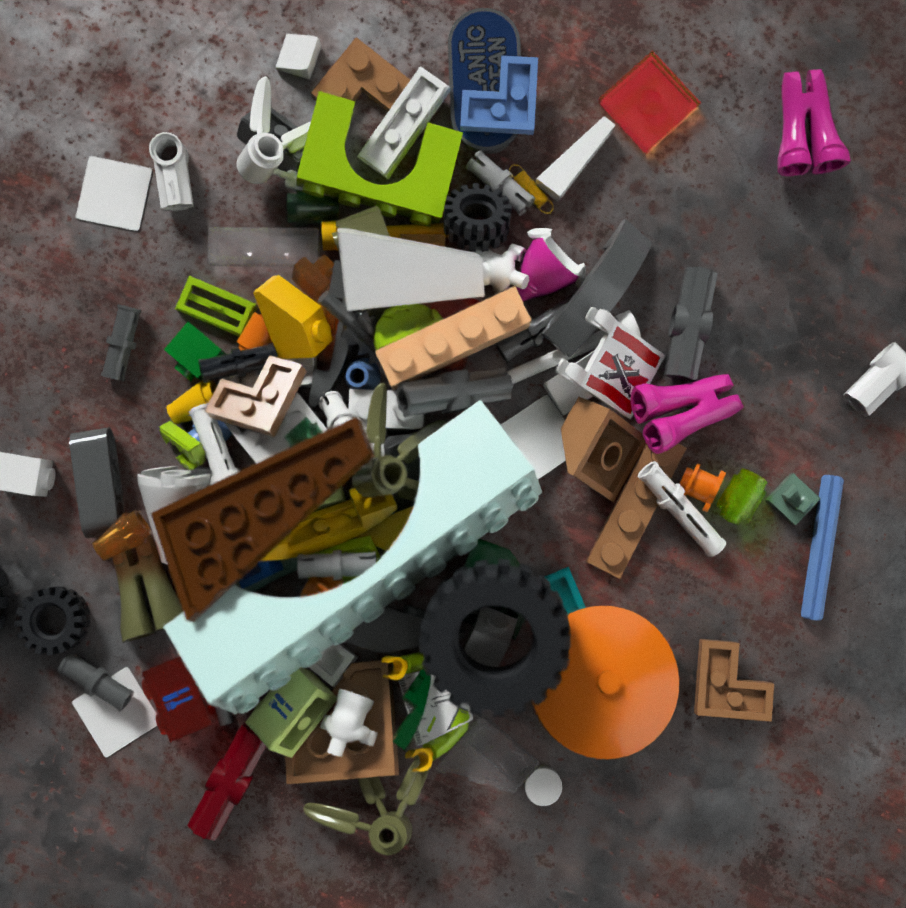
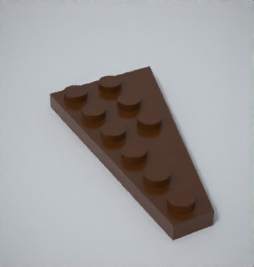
(238, 520)

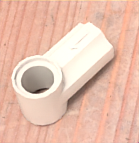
(171, 175)
(879, 381)

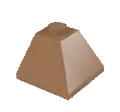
(600, 447)

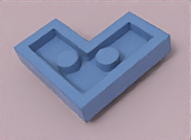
(510, 108)

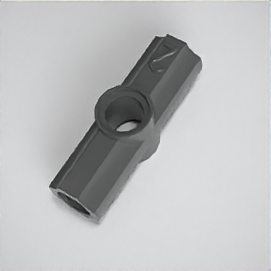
(690, 324)
(453, 391)

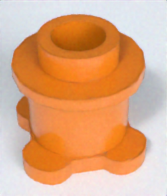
(701, 485)

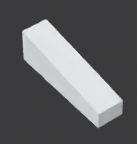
(570, 164)

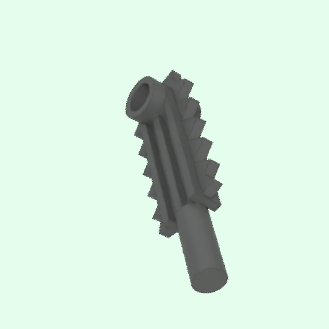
(357, 327)

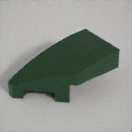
(416, 696)

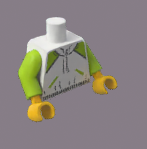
(441, 722)

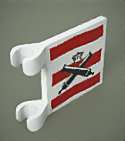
(616, 365)

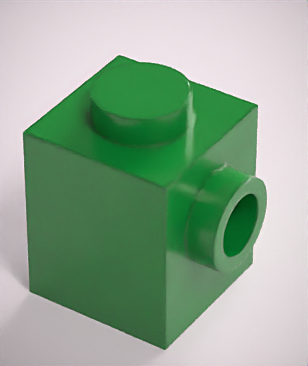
(188, 348)

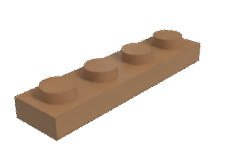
(631, 514)

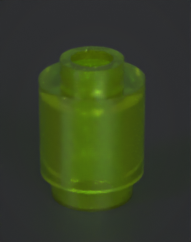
(742, 497)

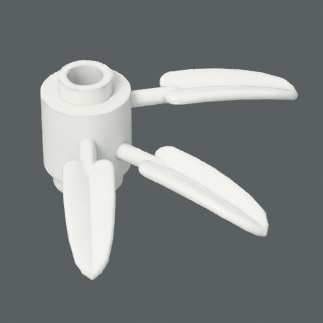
(265, 151)

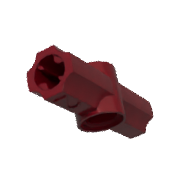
(227, 784)

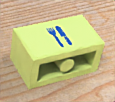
(291, 712)

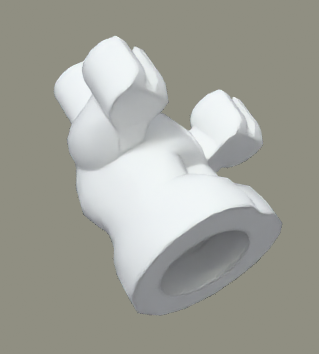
(503, 269)
(347, 722)

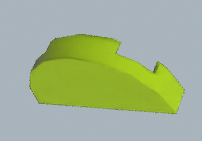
(403, 321)
(191, 449)

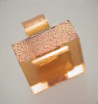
(313, 278)

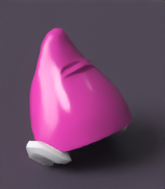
(548, 267)

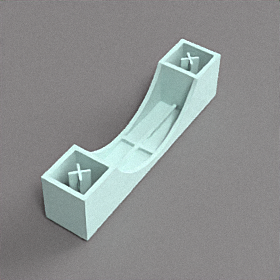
(255, 642)

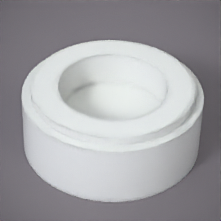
(543, 786)

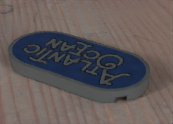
(474, 64)

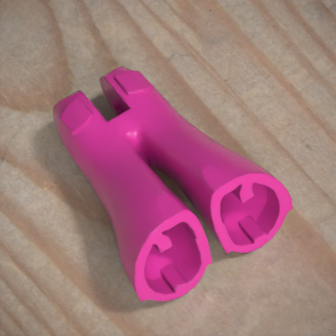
(827, 148)
(654, 401)

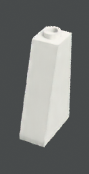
(405, 272)

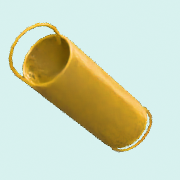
(532, 188)

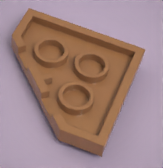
(358, 760)

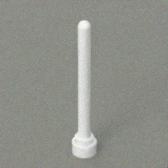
(553, 358)

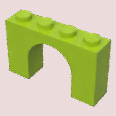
(327, 170)

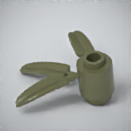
(386, 473)
(374, 793)

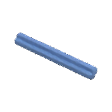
(822, 547)

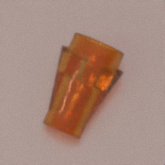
(124, 534)

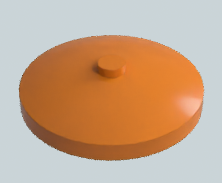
(615, 687)

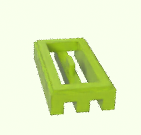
(242, 318)

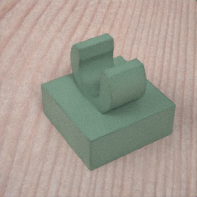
(792, 499)

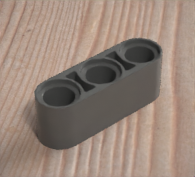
(96, 480)

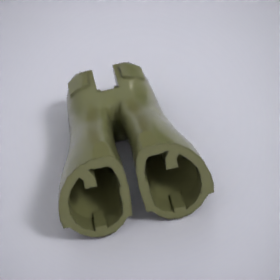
(162, 598)

